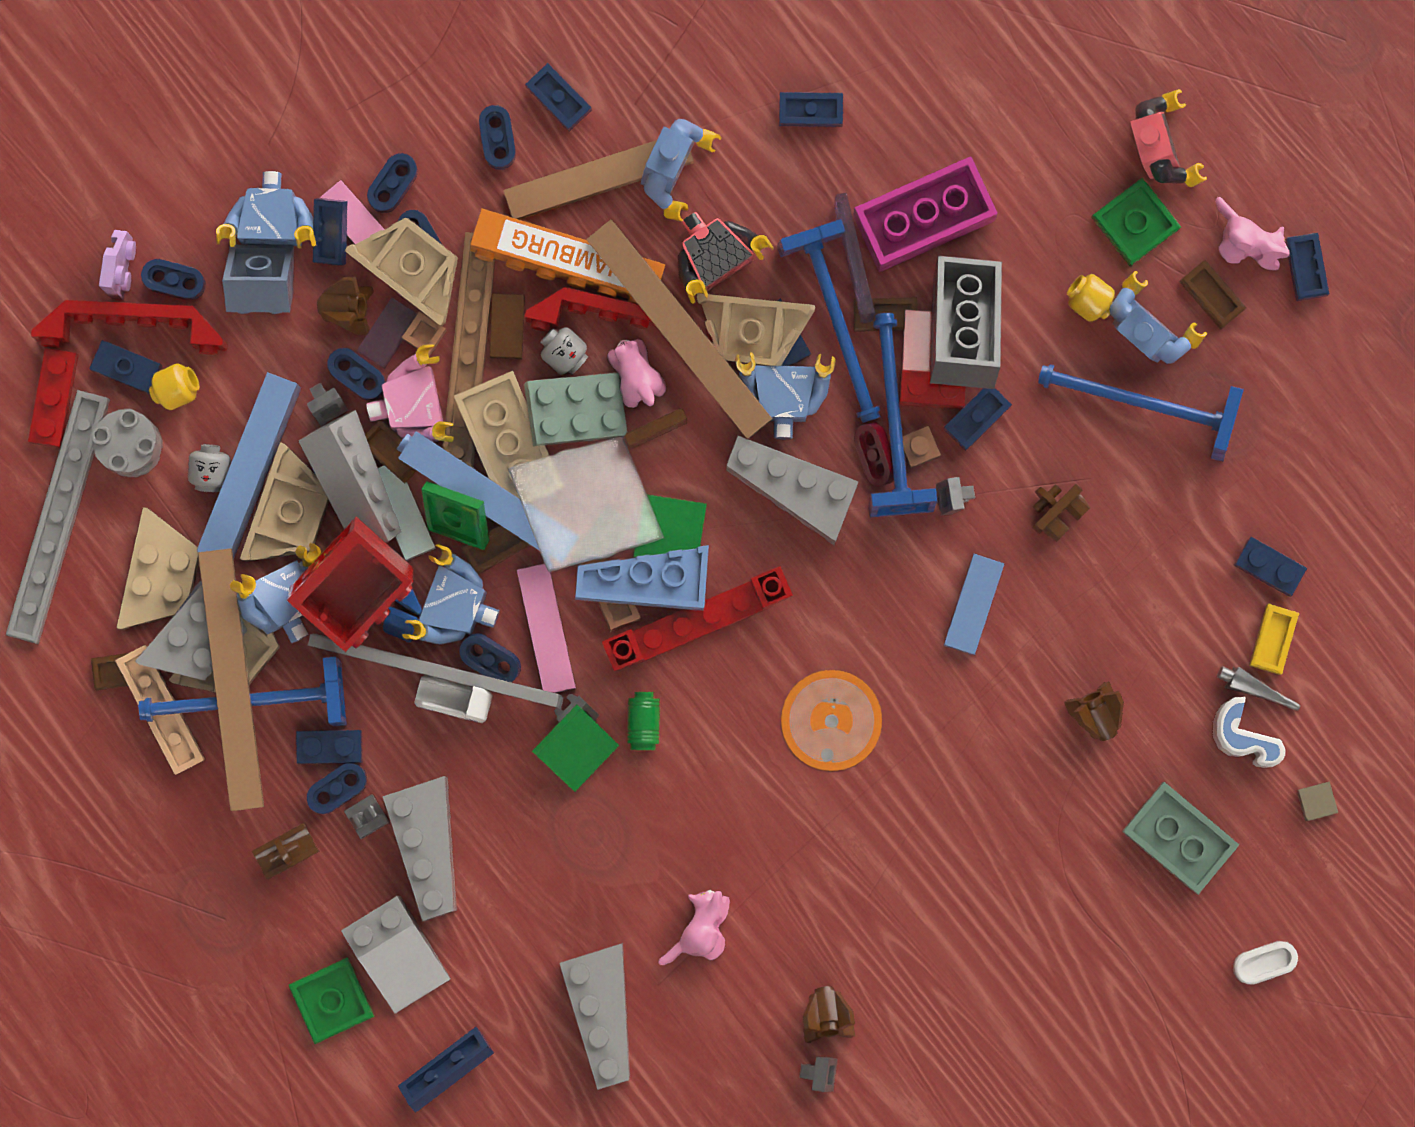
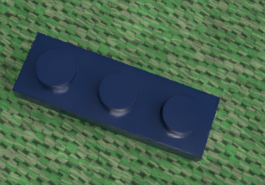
(445, 1069)

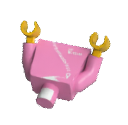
(412, 399)

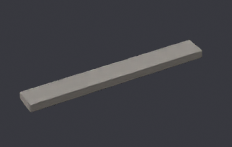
(57, 518)
(440, 671)

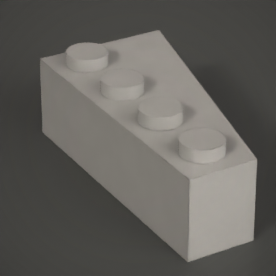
(350, 475)
(796, 486)
(425, 842)
(600, 1008)

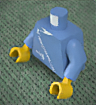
(668, 161)
(268, 217)
(1145, 330)
(787, 391)
(265, 600)
(452, 603)

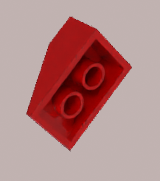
(915, 368)

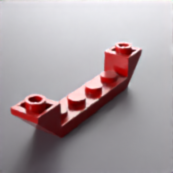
(548, 312)
(56, 326)
(689, 625)

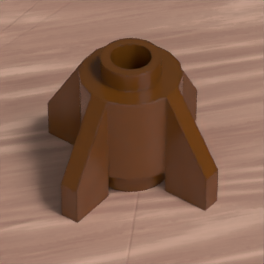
(346, 305)
(1098, 712)
(827, 1015)

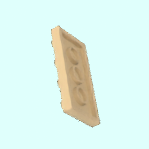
(499, 427)

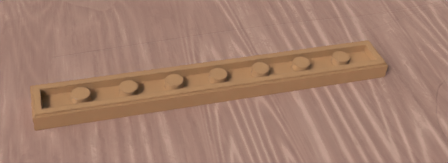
(679, 329)
(468, 346)
(231, 680)

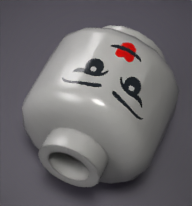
(563, 351)
(208, 468)

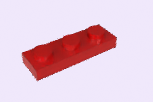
(53, 398)

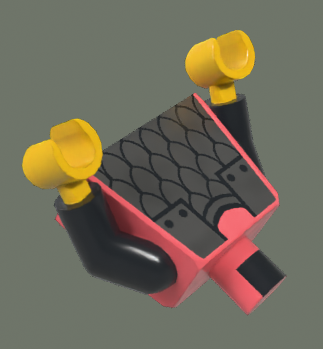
(1156, 143)
(715, 253)

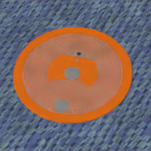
(831, 720)

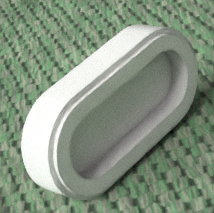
(1265, 962)

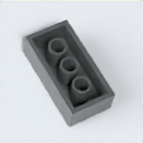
(966, 322)

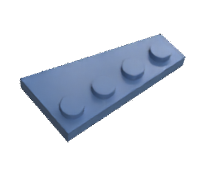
(657, 580)

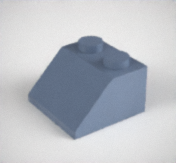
(259, 278)

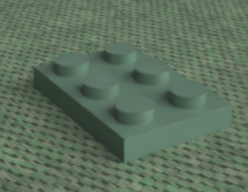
(575, 409)
(1180, 838)

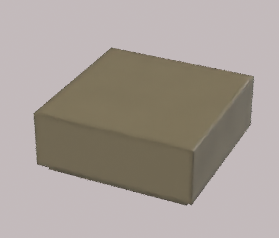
(1317, 801)

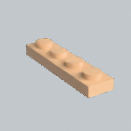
(169, 730)

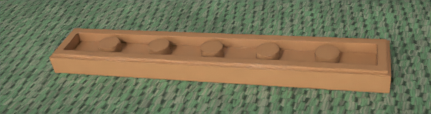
(580, 182)

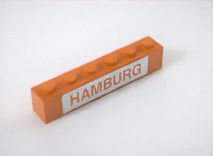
(548, 253)

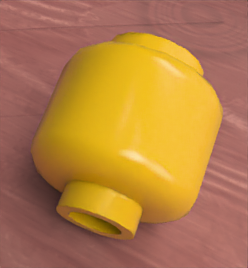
(1090, 297)
(174, 386)

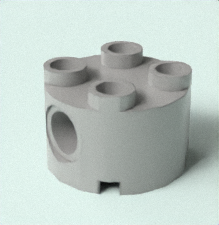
(127, 443)

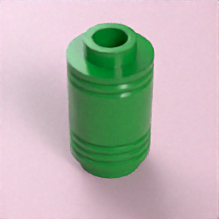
(643, 721)

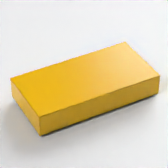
(1274, 639)

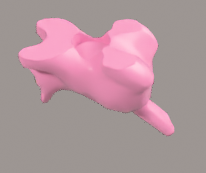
(1246, 239)
(637, 377)
(702, 933)

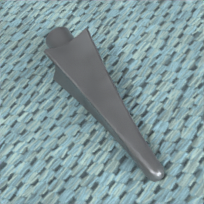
(1243, 682)

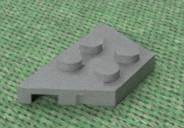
(183, 642)

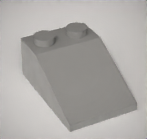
(396, 954)

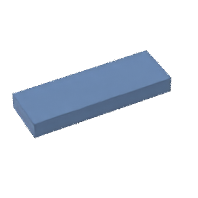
(973, 604)

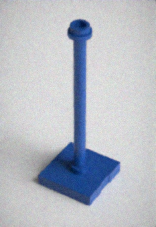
(812, 242)
(1220, 422)
(901, 499)
(329, 692)

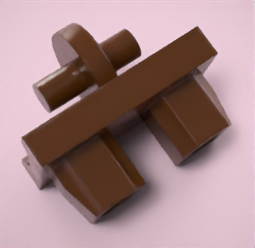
(1071, 501)
(285, 851)

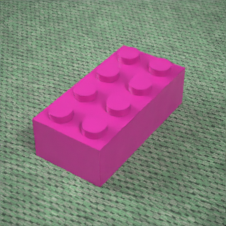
(925, 214)

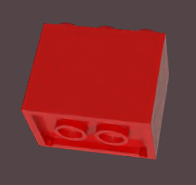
(351, 585)

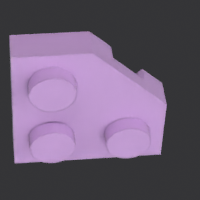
(114, 271)

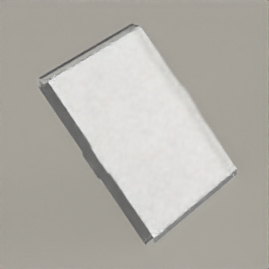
(585, 503)

